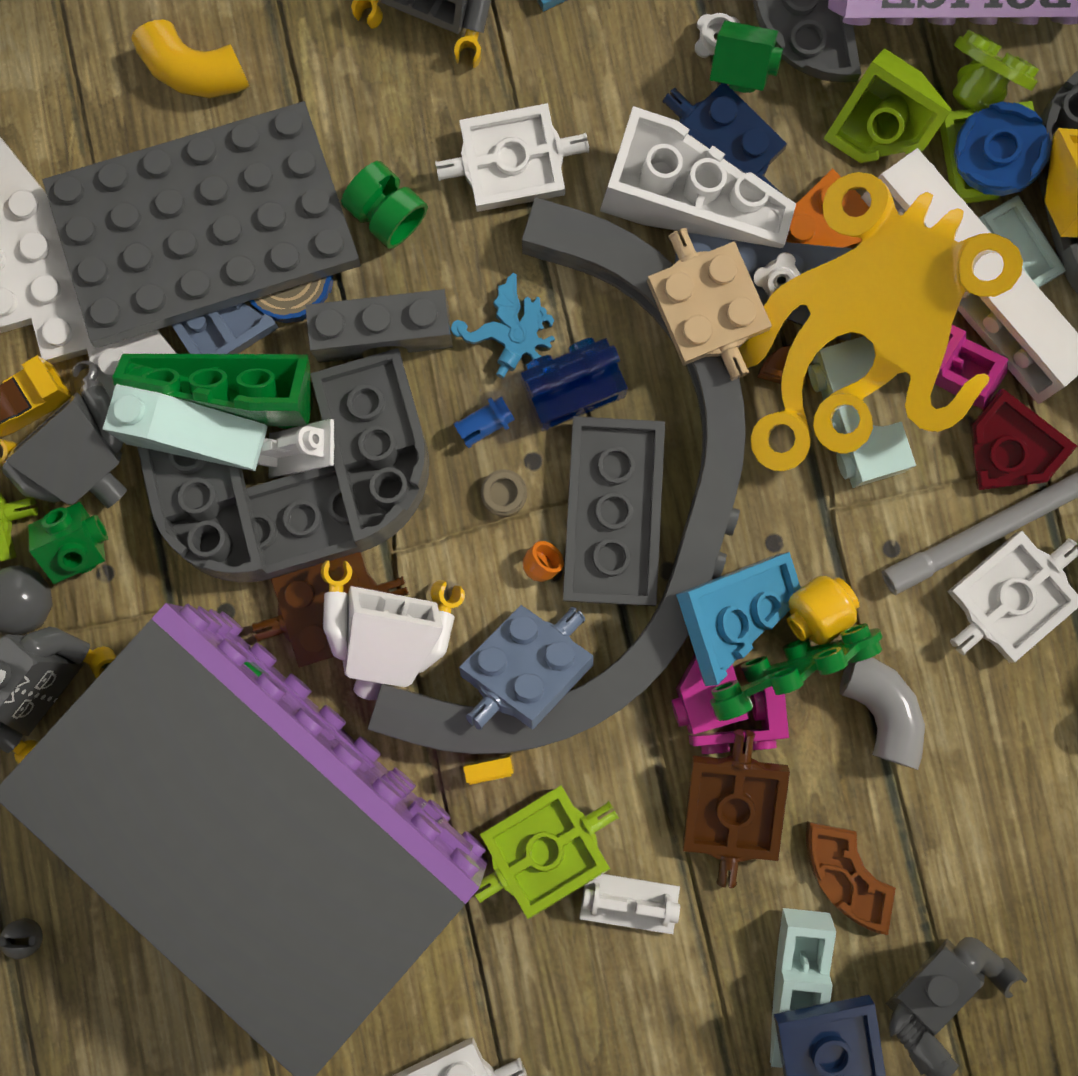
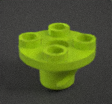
(988, 74)

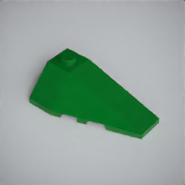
(251, 386)

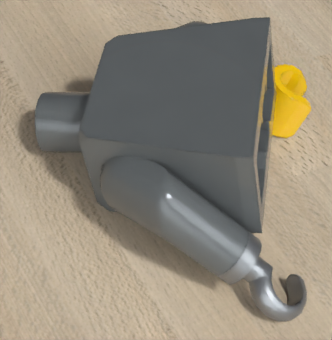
(69, 450)

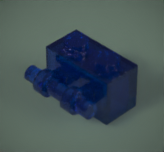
(573, 382)

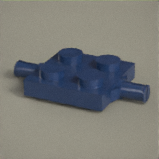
(731, 127)

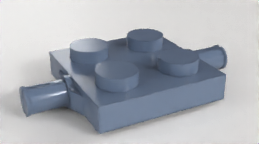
(526, 667)

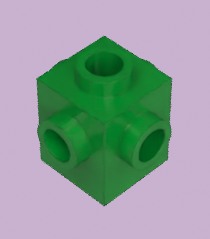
(67, 542)

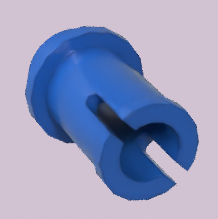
(484, 421)

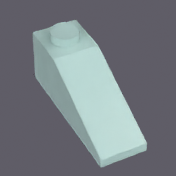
(183, 428)

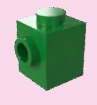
(745, 56)

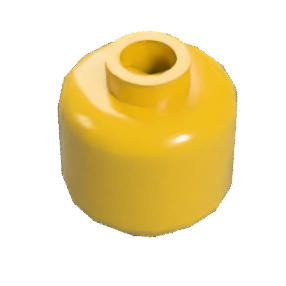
(822, 610)

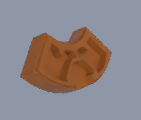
(845, 879)

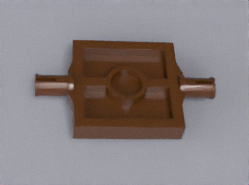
(302, 605)
(735, 808)

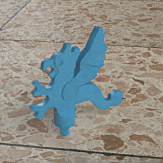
(516, 336)

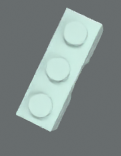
(887, 448)

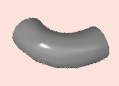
(894, 709)

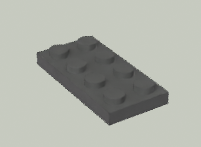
(614, 511)

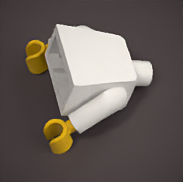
(386, 634)

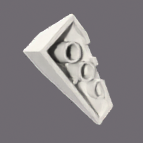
(679, 183)

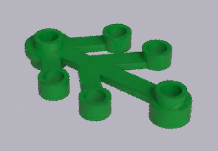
(802, 660)

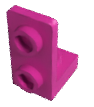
(767, 708)

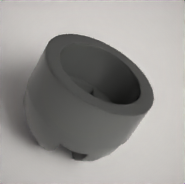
(21, 929)

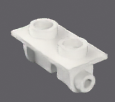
(299, 449)
(631, 903)

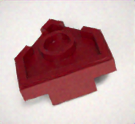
(1015, 445)

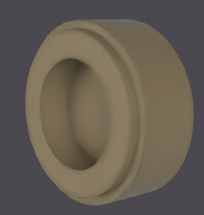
(504, 493)

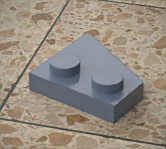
(225, 330)

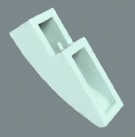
(801, 966)

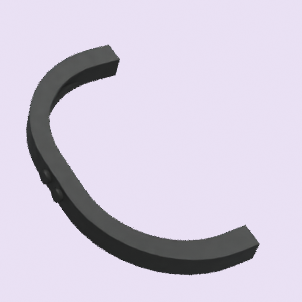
(625, 262)

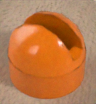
(542, 561)

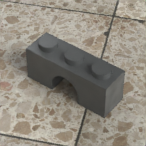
(403, 320)

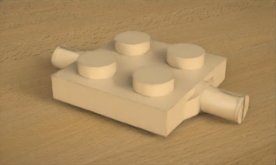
(709, 303)

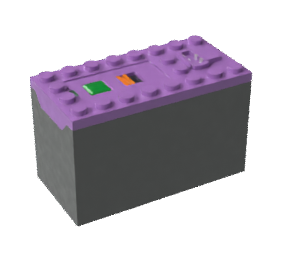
(245, 833)

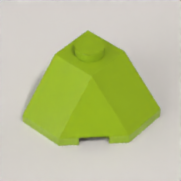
(888, 112)

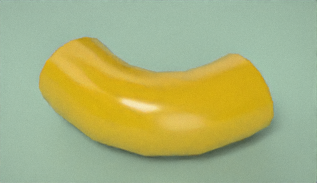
(185, 69)

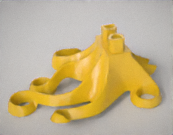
(897, 293)

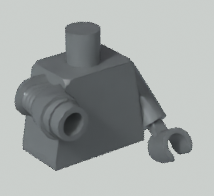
(938, 993)

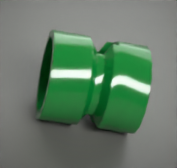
(377, 199)

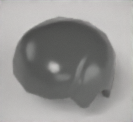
(23, 600)

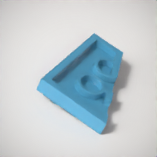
(735, 610)

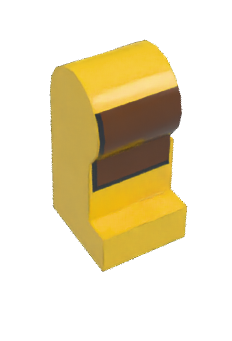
(30, 395)

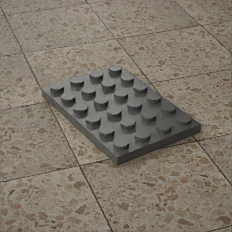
(199, 224)

